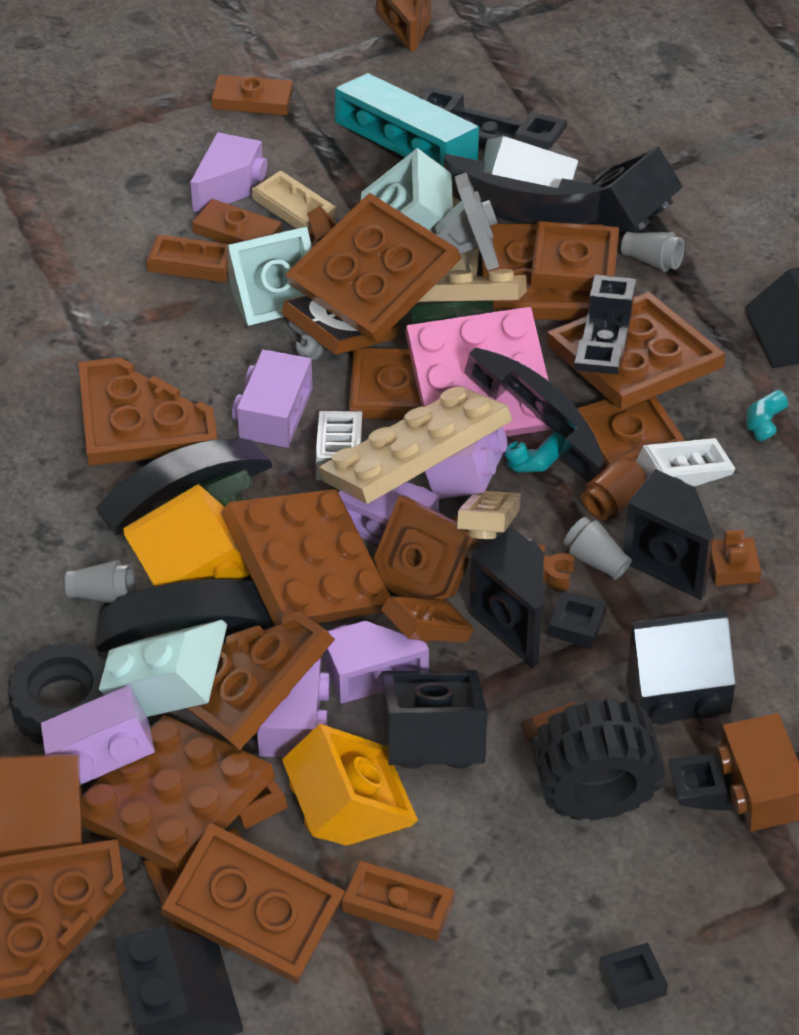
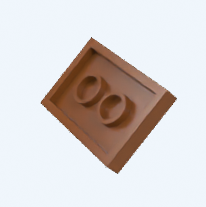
(253, 903)

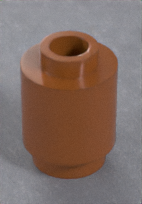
(613, 488)

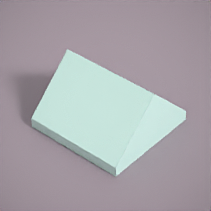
(259, 272)

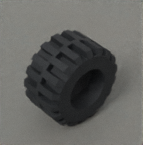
(598, 759)

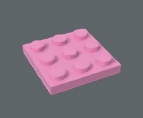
(443, 347)

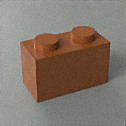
(761, 770)

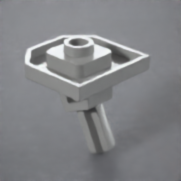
(470, 223)

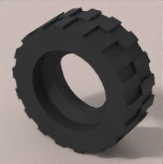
(45, 667)

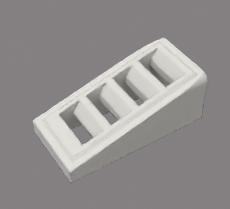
(349, 434)
(677, 453)

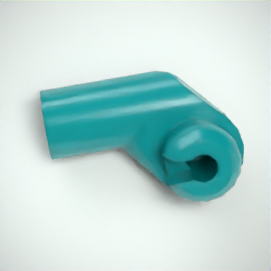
(762, 411)
(534, 460)

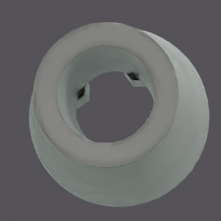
(656, 249)
(595, 547)
(101, 582)

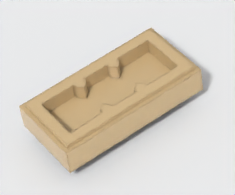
(290, 199)

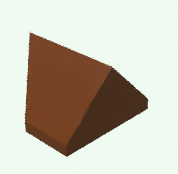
(406, 19)

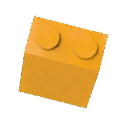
(186, 541)
(347, 787)

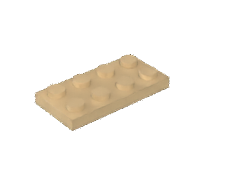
(414, 444)

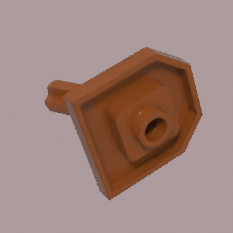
(422, 552)

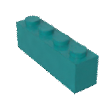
(403, 120)

